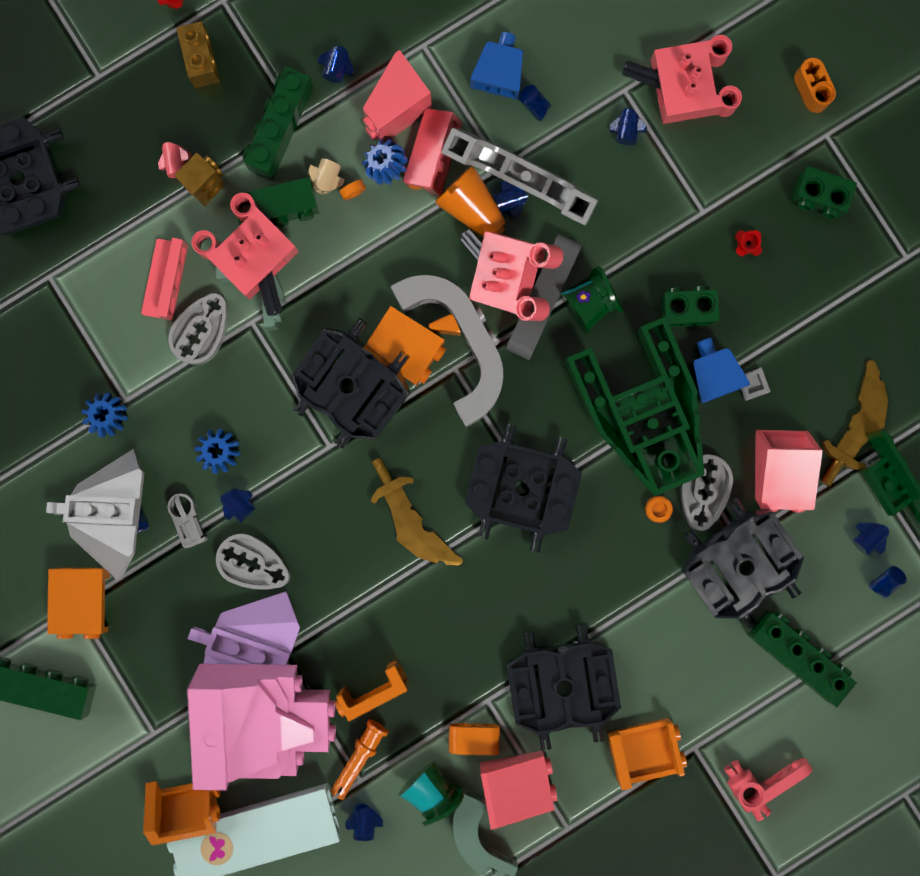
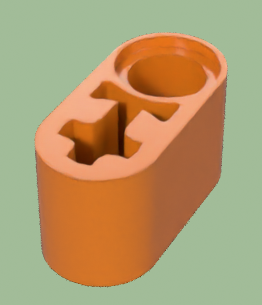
(820, 83)
(474, 739)

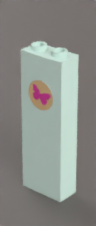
(261, 834)

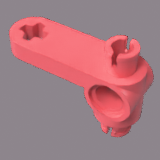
(768, 789)

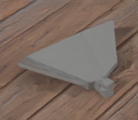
(106, 512)

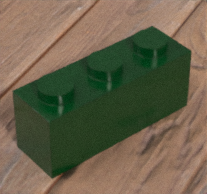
(285, 202)

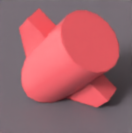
(173, 158)

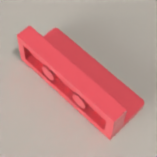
(427, 164)
(165, 278)

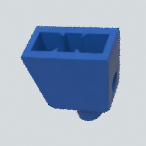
(499, 68)
(716, 372)

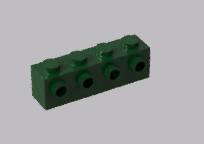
(278, 123)
(801, 658)
(45, 690)

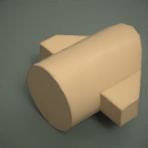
(325, 177)

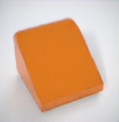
(445, 325)

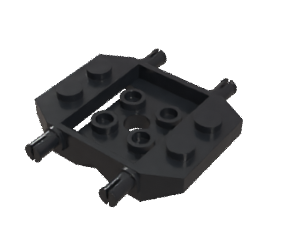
(42, 192)
(364, 369)
(527, 466)
(729, 549)
(557, 665)

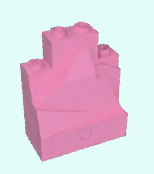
(253, 723)

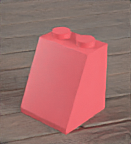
(396, 100)
(786, 470)
(517, 788)

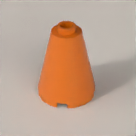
(472, 204)

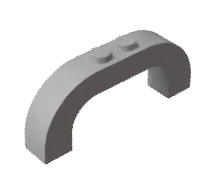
(483, 154)
(437, 290)

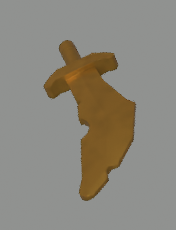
(869, 419)
(408, 522)

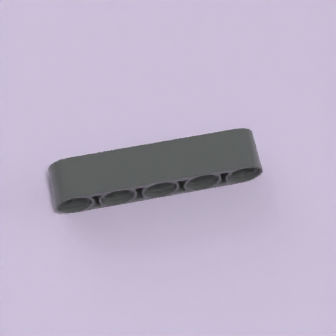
(548, 287)

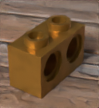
(198, 54)
(201, 178)

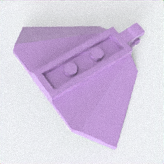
(252, 633)

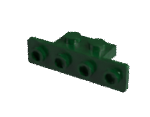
(891, 477)

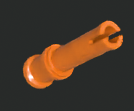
(364, 748)

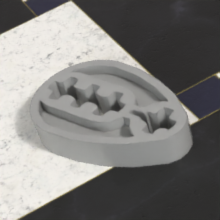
(210, 341)
(713, 504)
(242, 575)

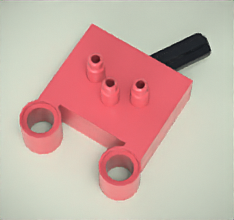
(686, 80)
(250, 253)
(508, 272)

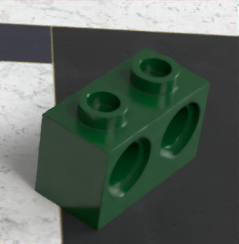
(823, 185)
(690, 313)

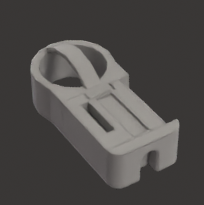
(186, 525)

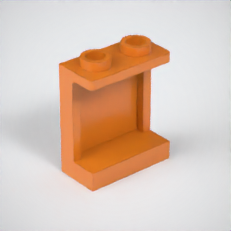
(402, 333)
(76, 602)
(355, 707)
(646, 752)
(179, 813)

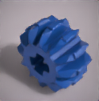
(385, 162)
(97, 409)
(211, 458)

